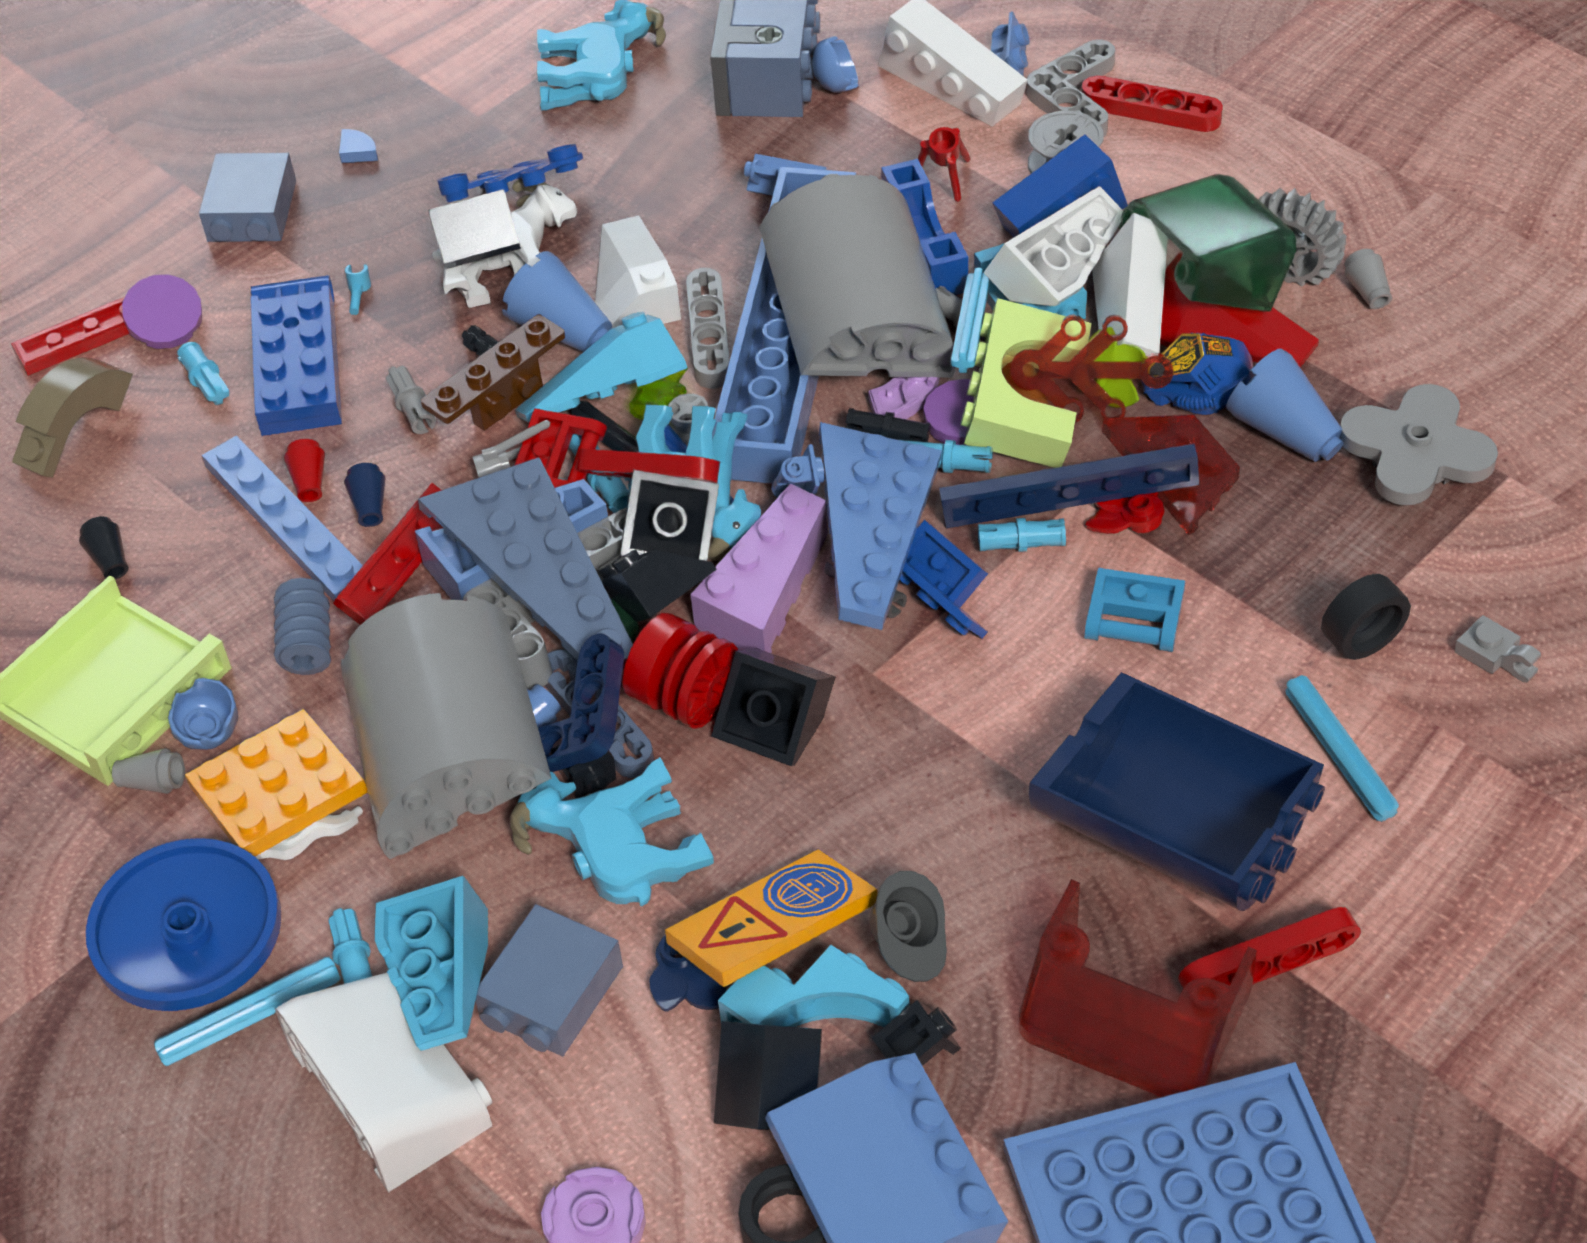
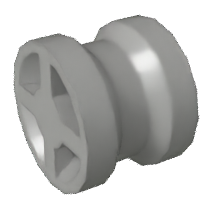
(682, 414)

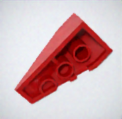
(1258, 329)

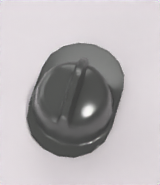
(910, 926)

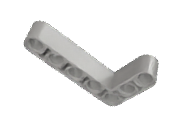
(602, 545)

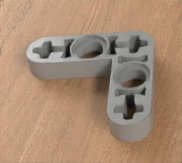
(1051, 86)

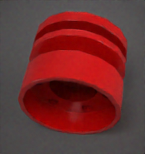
(678, 670)

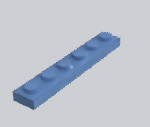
(282, 515)

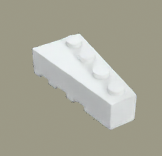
(949, 63)

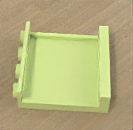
(104, 680)

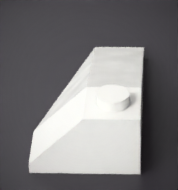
(1057, 253)
(634, 274)

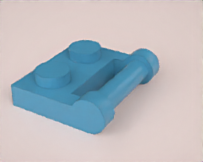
(1138, 598)

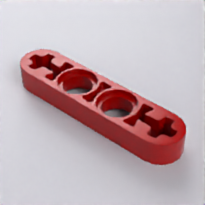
(1203, 112)
(622, 464)
(1280, 949)

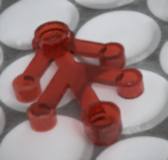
(1083, 368)

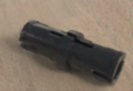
(887, 425)

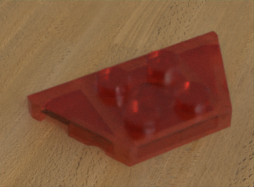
(1215, 466)

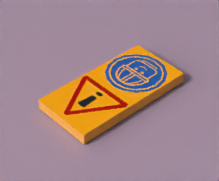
(771, 917)

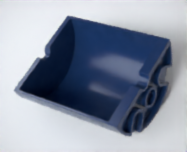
(1181, 792)

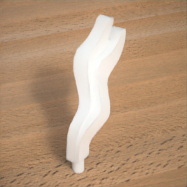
(328, 826)

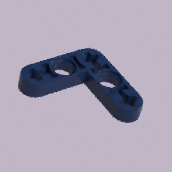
(590, 727)

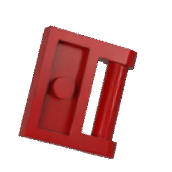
(554, 441)

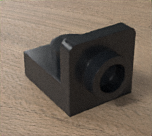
(590, 775)
(918, 1032)

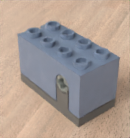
(764, 57)

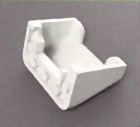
(397, 1099)

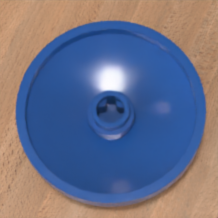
(183, 924)

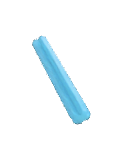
(970, 320)
(1342, 748)
(244, 1011)

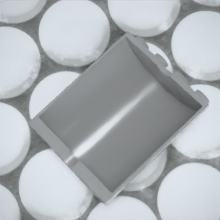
(855, 281)
(439, 716)

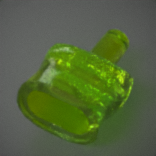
(657, 393)

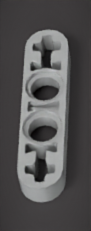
(707, 327)

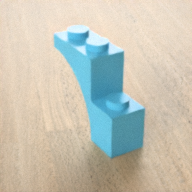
(831, 988)

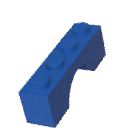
(942, 251)

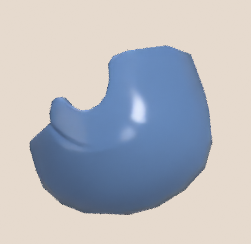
(834, 66)
(203, 715)

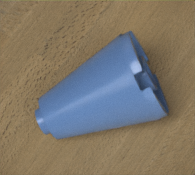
(558, 296)
(1287, 408)

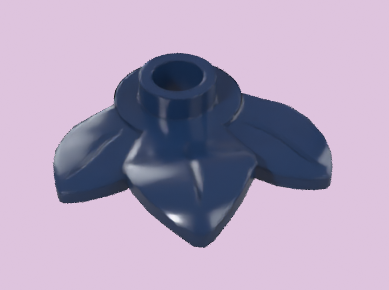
(680, 980)

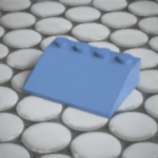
(885, 1160)

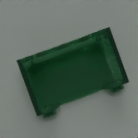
(1228, 238)

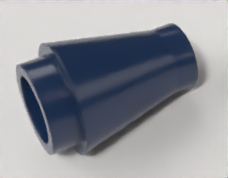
(366, 490)

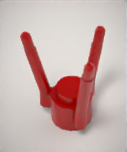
(944, 149)

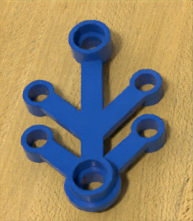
(532, 173)

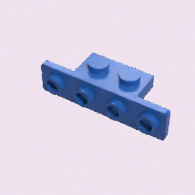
(944, 576)

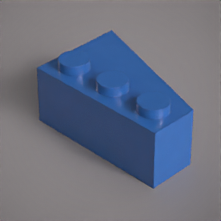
(1057, 184)

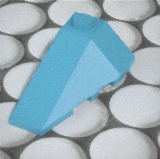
(627, 354)
(435, 957)

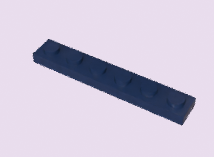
(1070, 486)

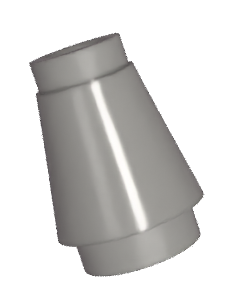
(1368, 276)
(152, 771)

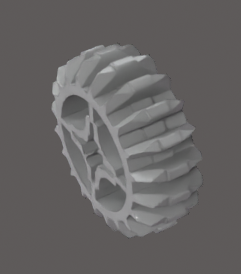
(1313, 229)

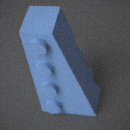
(453, 564)

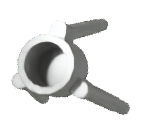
(496, 457)

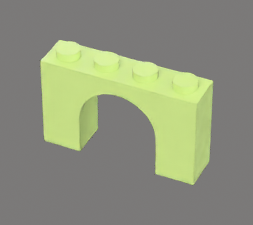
(999, 413)

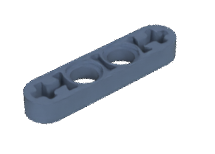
(628, 732)

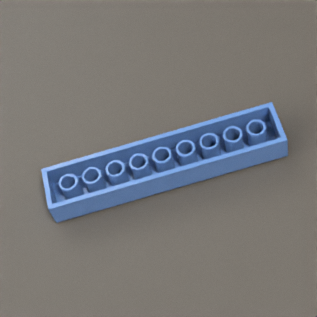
(764, 370)

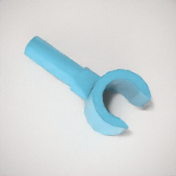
(357, 284)

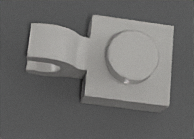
(1494, 647)

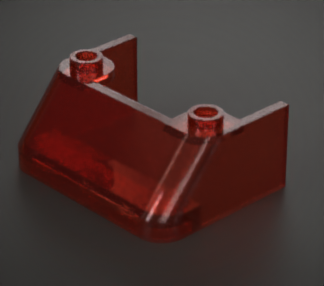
(1121, 1027)

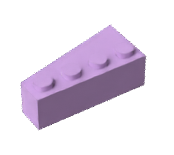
(763, 572)

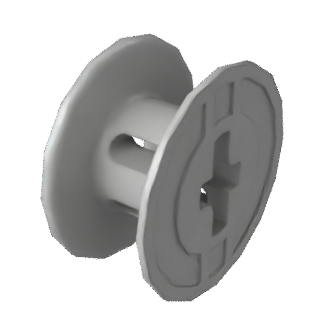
(1056, 132)

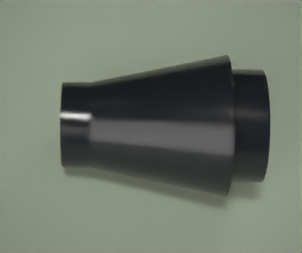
(104, 545)

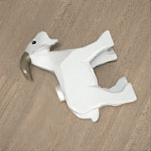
(542, 207)

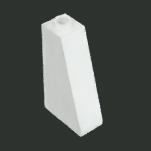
(1132, 281)

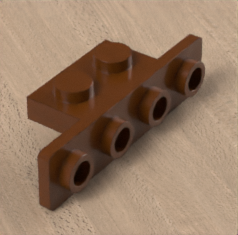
(497, 378)

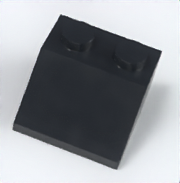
(651, 580)
(772, 705)

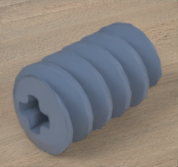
(302, 627)

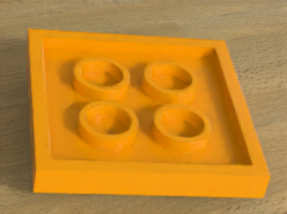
(276, 783)

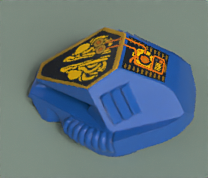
(1210, 366)

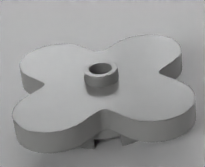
(1418, 444)

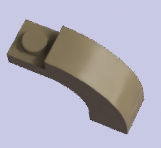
(59, 403)

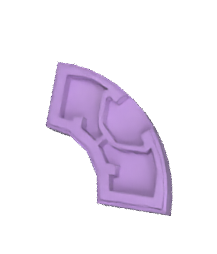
(902, 395)

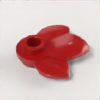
(1140, 513)

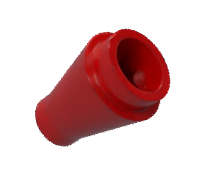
(306, 468)

